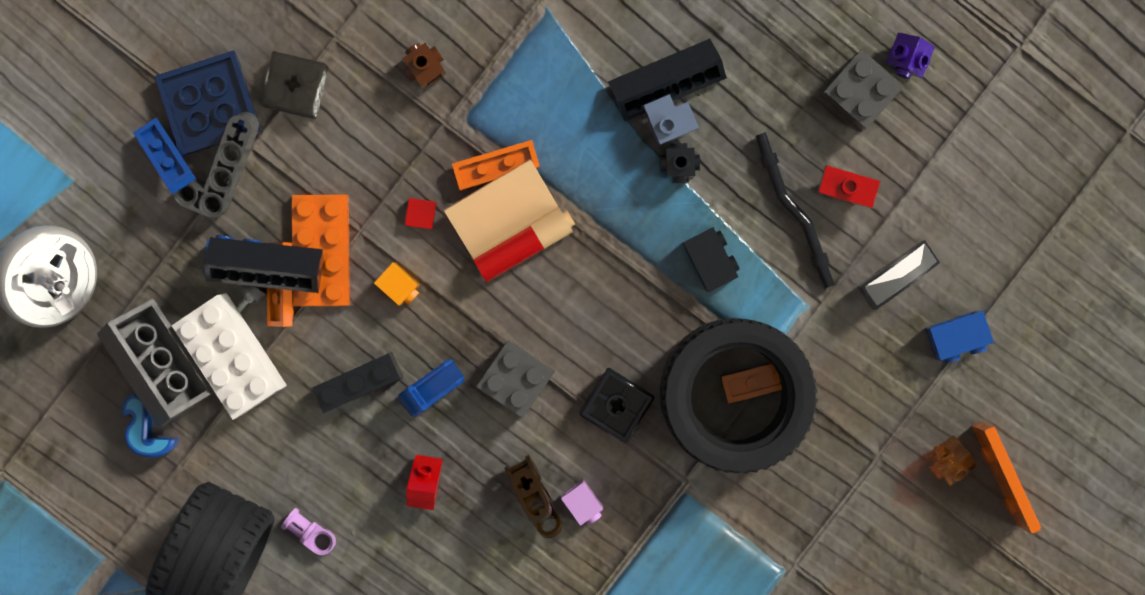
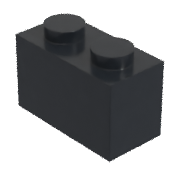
(711, 259)

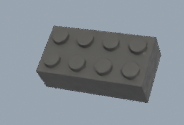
(155, 362)

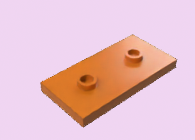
(1006, 477)

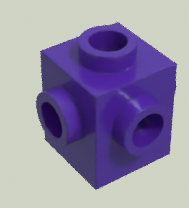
(909, 56)

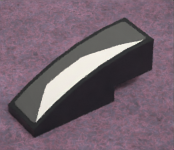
(898, 275)

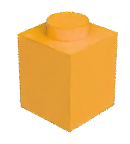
(398, 284)

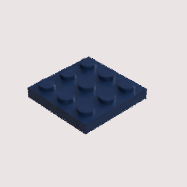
(203, 100)

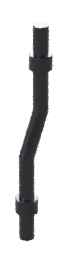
(819, 259)

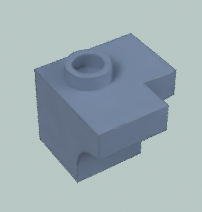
(669, 121)

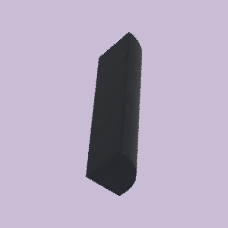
(673, 75)
(263, 265)

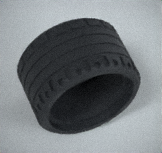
(211, 545)

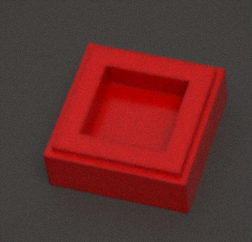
(420, 213)

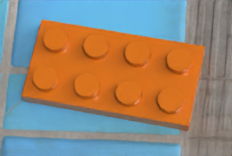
(324, 225)

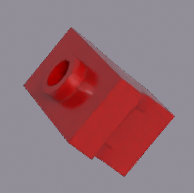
(848, 187)
(424, 482)

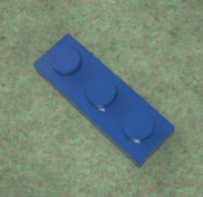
(164, 155)

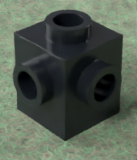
(669, 166)

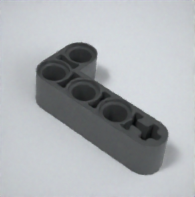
(223, 162)

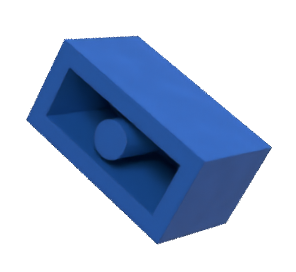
(959, 336)

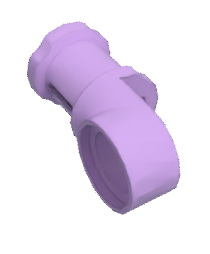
(308, 532)

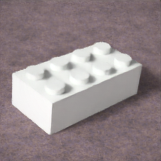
(229, 355)

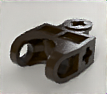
(534, 496)

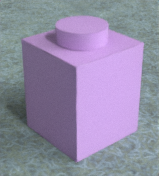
(582, 503)

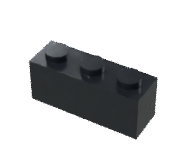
(357, 382)

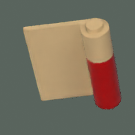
(509, 220)

